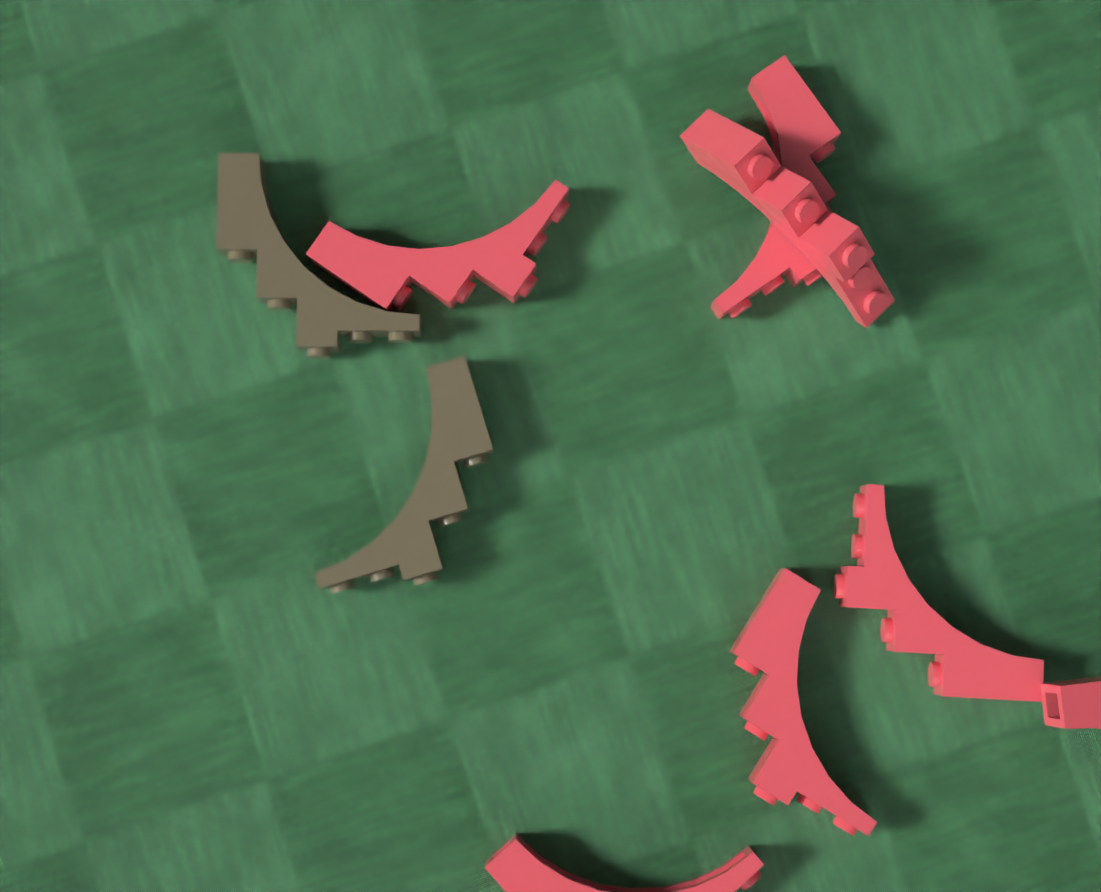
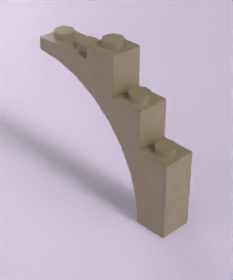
(323, 315)
(409, 540)

